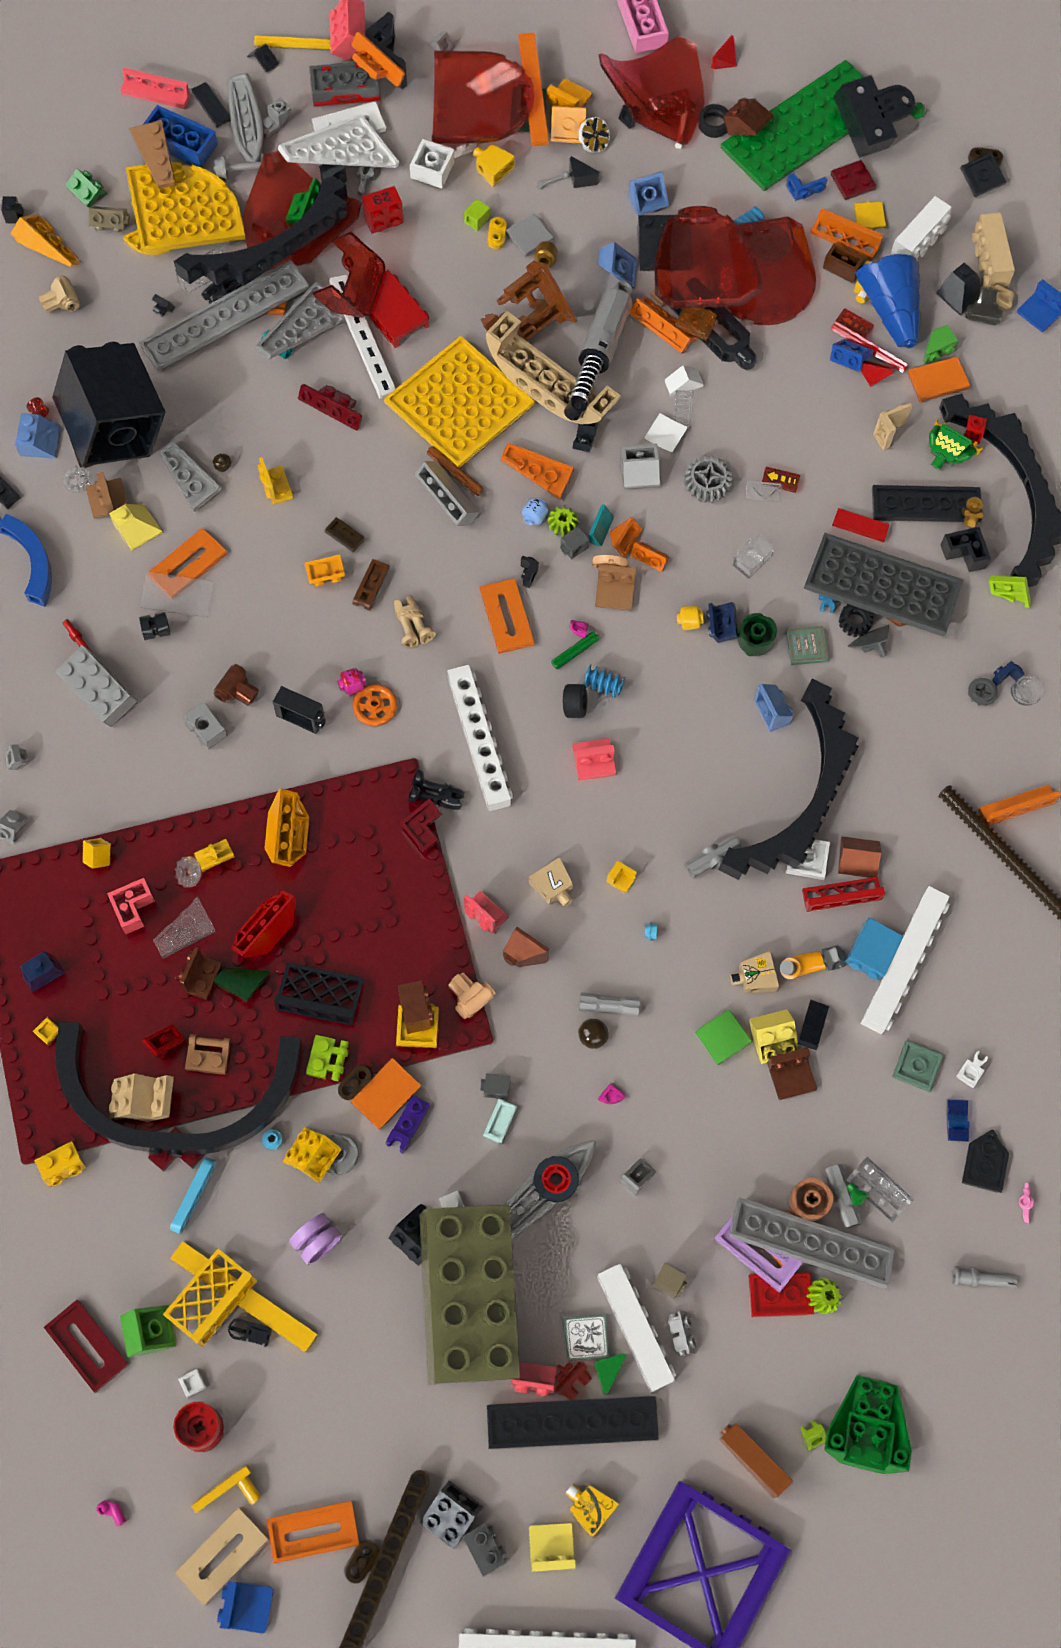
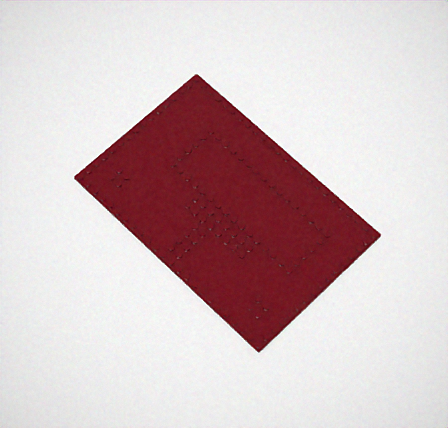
(361, 910)

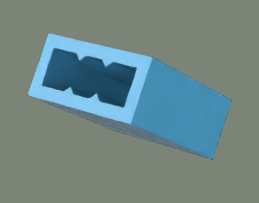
(873, 949)

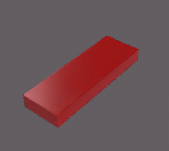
(860, 525)

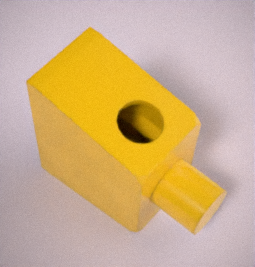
(493, 163)

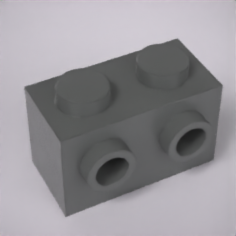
(484, 1549)

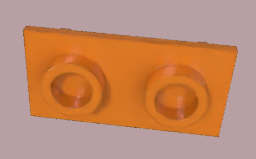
(646, 555)

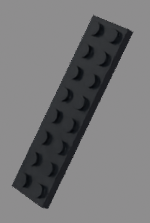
(572, 1422)

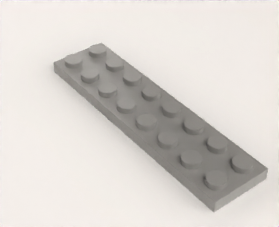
(812, 1243)

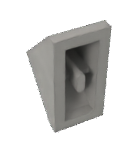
(637, 1176)

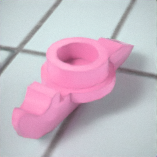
(1026, 1202)

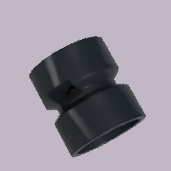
(161, 624)

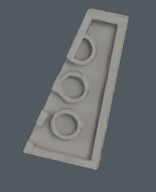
(191, 479)

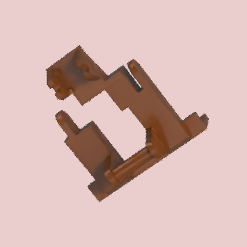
(545, 310)

